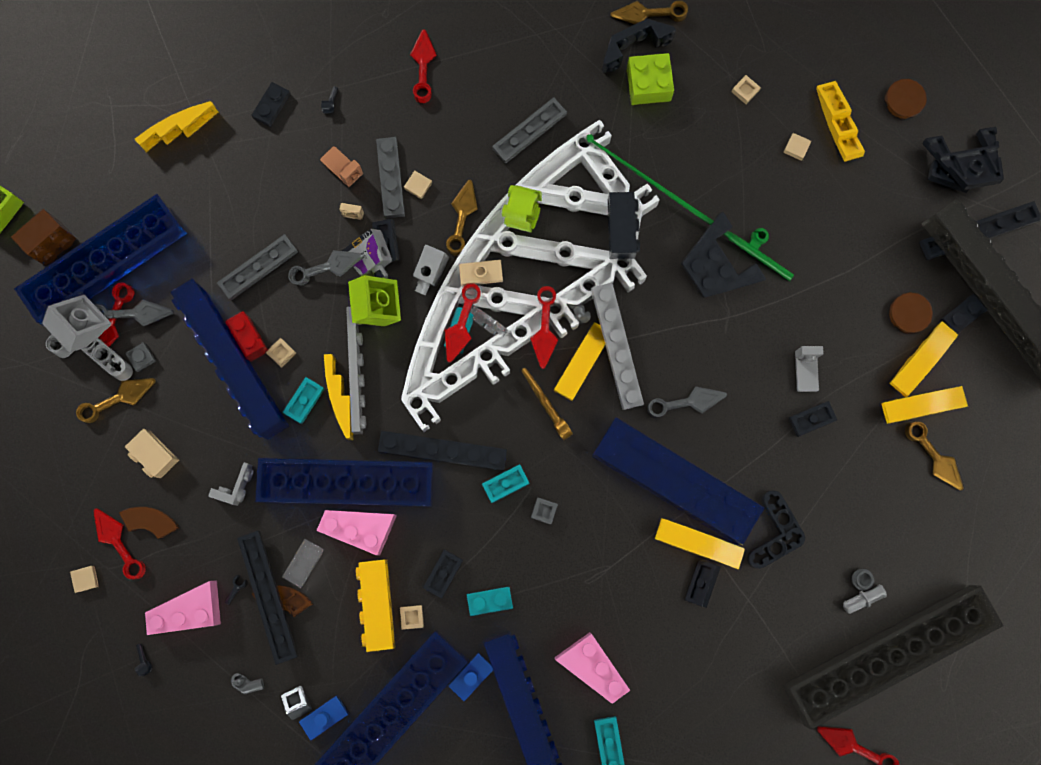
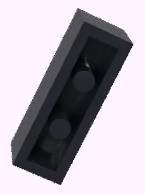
(622, 225)

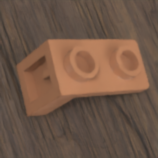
(341, 166)

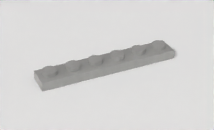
(617, 346)
(356, 379)

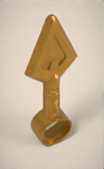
(637, 12)
(464, 205)
(129, 392)
(559, 424)
(944, 466)

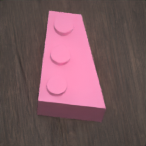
(358, 529)
(188, 611)
(593, 667)

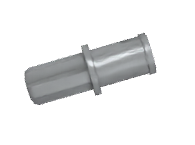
(864, 599)

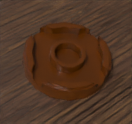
(905, 98)
(911, 313)

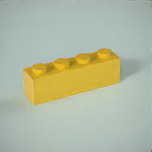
(376, 605)

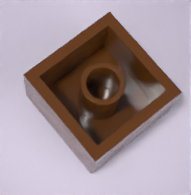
(44, 238)

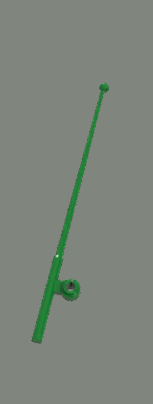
(751, 248)

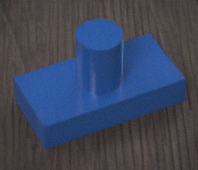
(471, 677)
(324, 717)

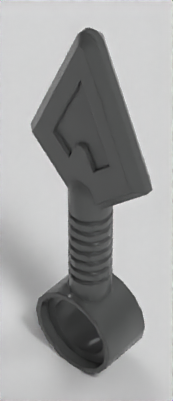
(338, 263)
(144, 312)
(700, 399)

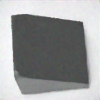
(296, 703)

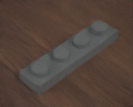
(529, 130)
(390, 177)
(257, 267)

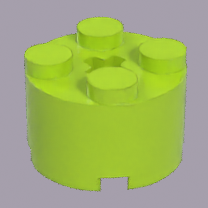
(522, 208)

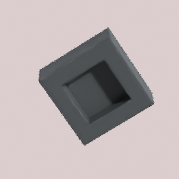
(140, 357)
(544, 511)

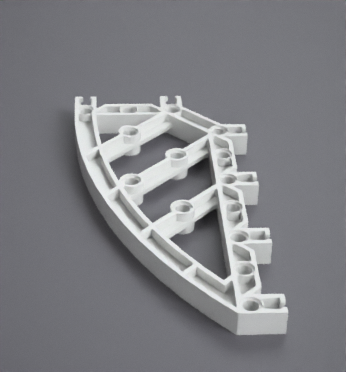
(488, 238)

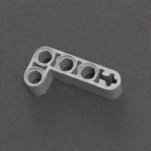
(95, 352)

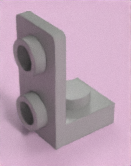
(807, 368)
(224, 494)

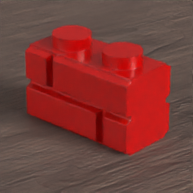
(246, 336)

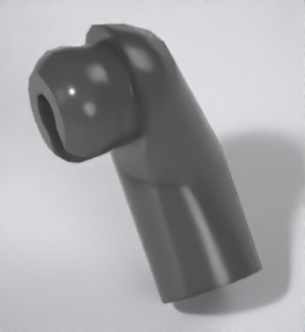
(581, 315)
(246, 686)

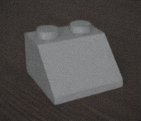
(75, 322)

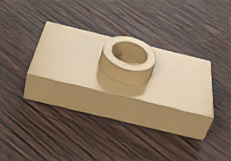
(481, 272)

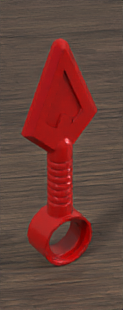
(423, 53)
(110, 335)
(457, 335)
(544, 340)
(110, 532)
(844, 742)

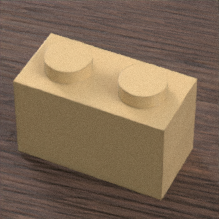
(151, 454)

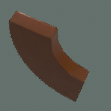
(150, 519)
(293, 600)

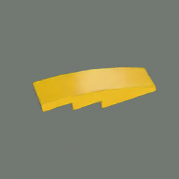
(839, 121)
(184, 122)
(923, 359)
(581, 363)
(339, 402)
(924, 404)
(699, 543)

